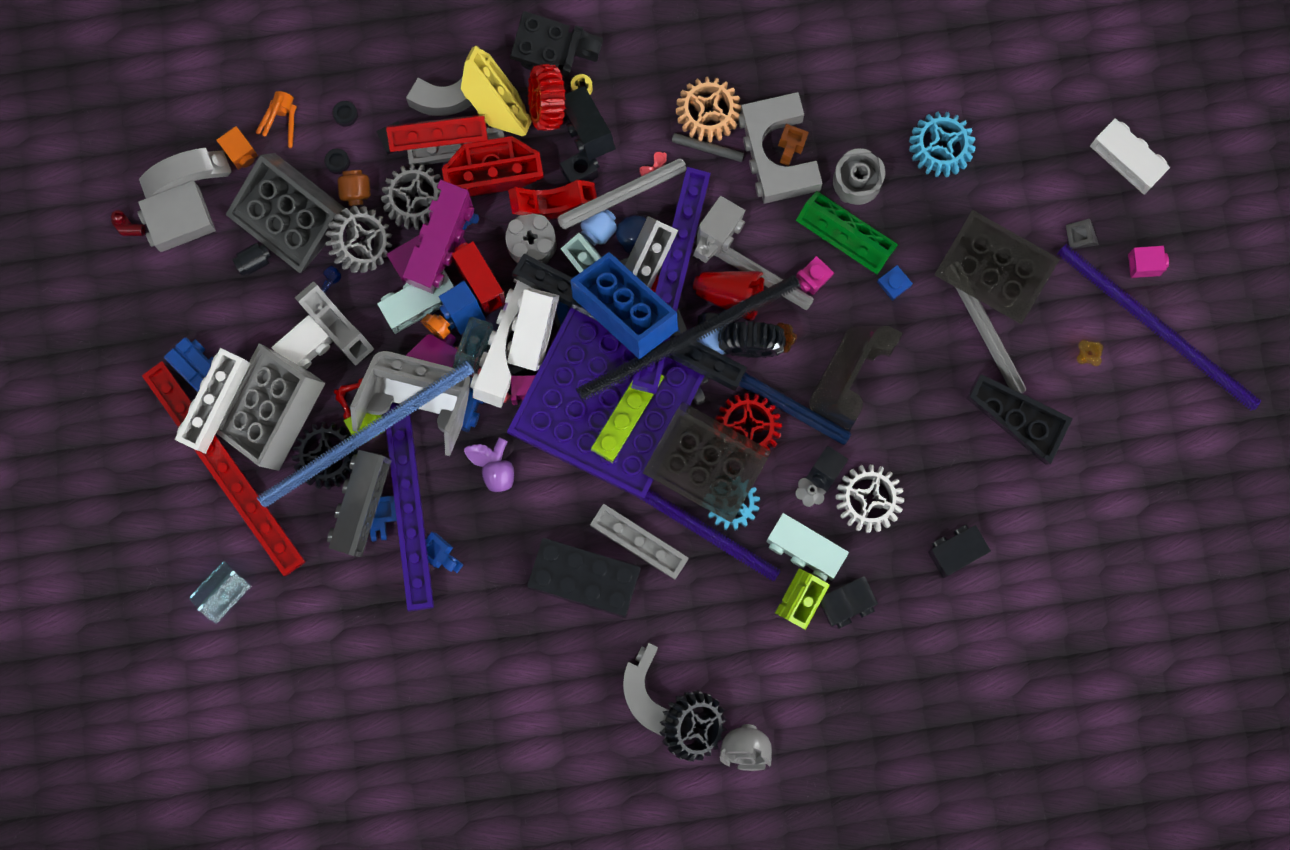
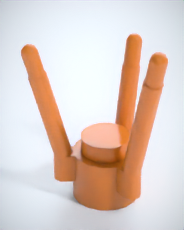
(279, 106)

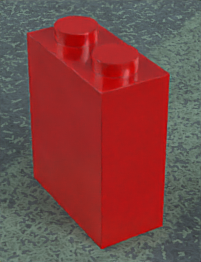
(479, 277)

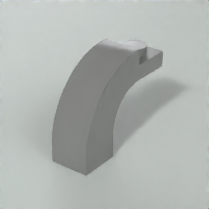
(437, 100)
(183, 168)
(334, 323)
(637, 699)

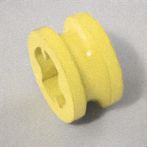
(582, 78)

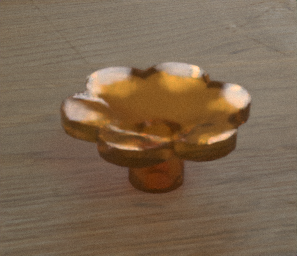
(789, 335)

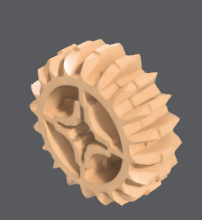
(723, 121)

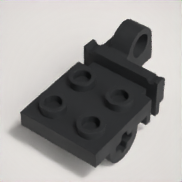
(549, 42)

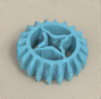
(948, 161)

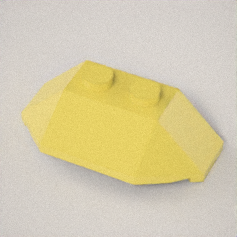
(493, 94)

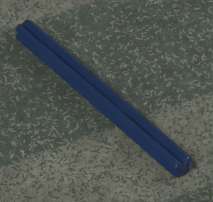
(795, 409)

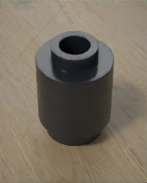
(251, 259)

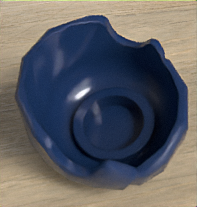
(629, 230)

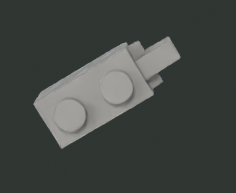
(717, 229)

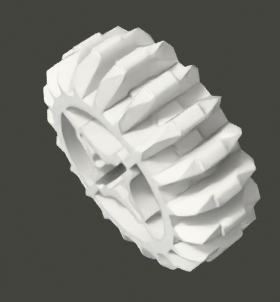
(859, 494)

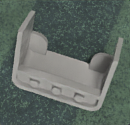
(398, 377)

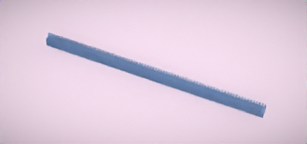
(364, 435)

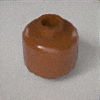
(353, 187)

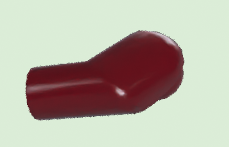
(124, 226)

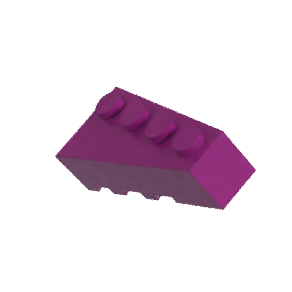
(439, 237)

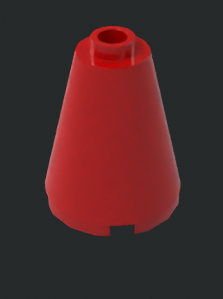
(729, 288)

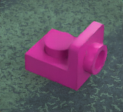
(814, 276)

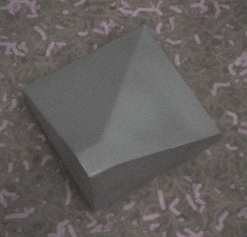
(1081, 234)

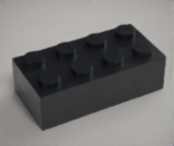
(584, 578)

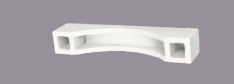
(495, 378)

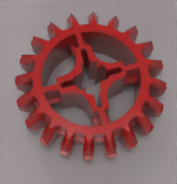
(546, 97)
(759, 425)

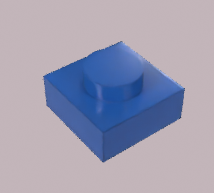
(894, 282)

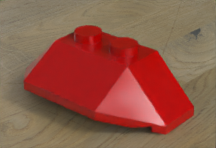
(493, 166)

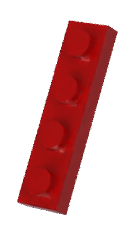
(437, 133)

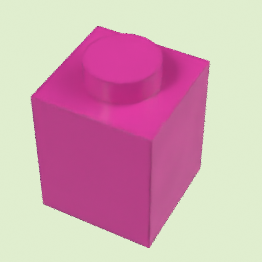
(1148, 261)

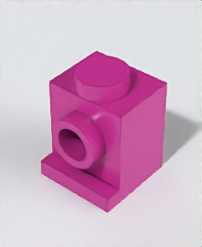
(519, 387)

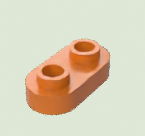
(436, 325)

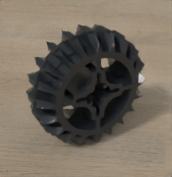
(752, 339)
(323, 435)
(684, 724)

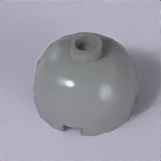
(747, 748)

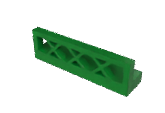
(845, 234)

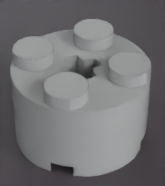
(856, 190)
(528, 227)

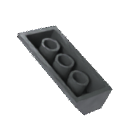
(359, 503)

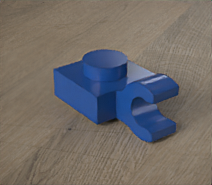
(438, 553)

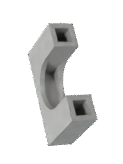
(776, 181)

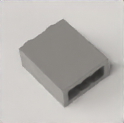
(175, 216)

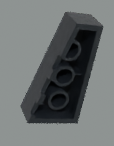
(1023, 418)

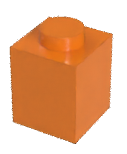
(237, 148)

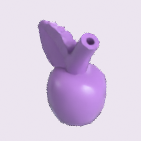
(496, 473)

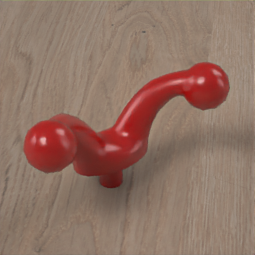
(340, 394)

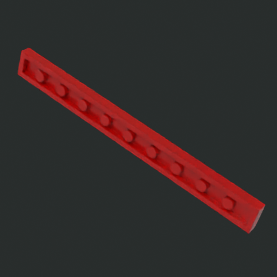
(228, 475)

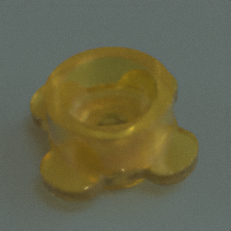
(1096, 349)

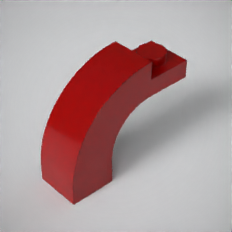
(551, 202)

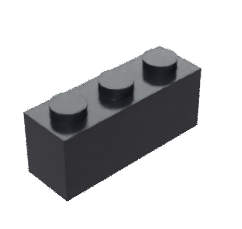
(587, 124)

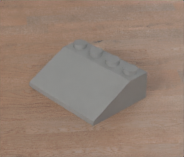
(269, 408)

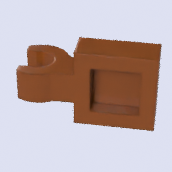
(793, 141)

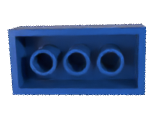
(624, 305)

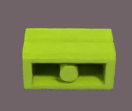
(802, 598)

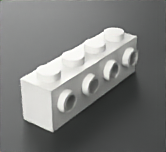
(212, 400)

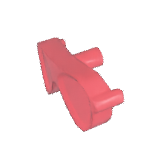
(659, 160)

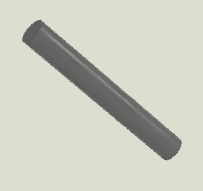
(708, 147)

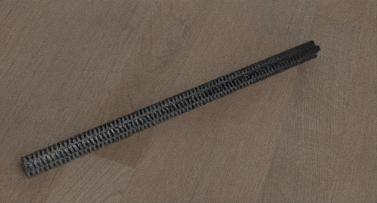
(688, 337)

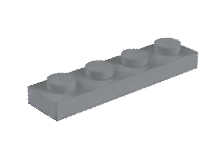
(443, 153)
(639, 541)

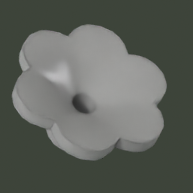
(809, 498)

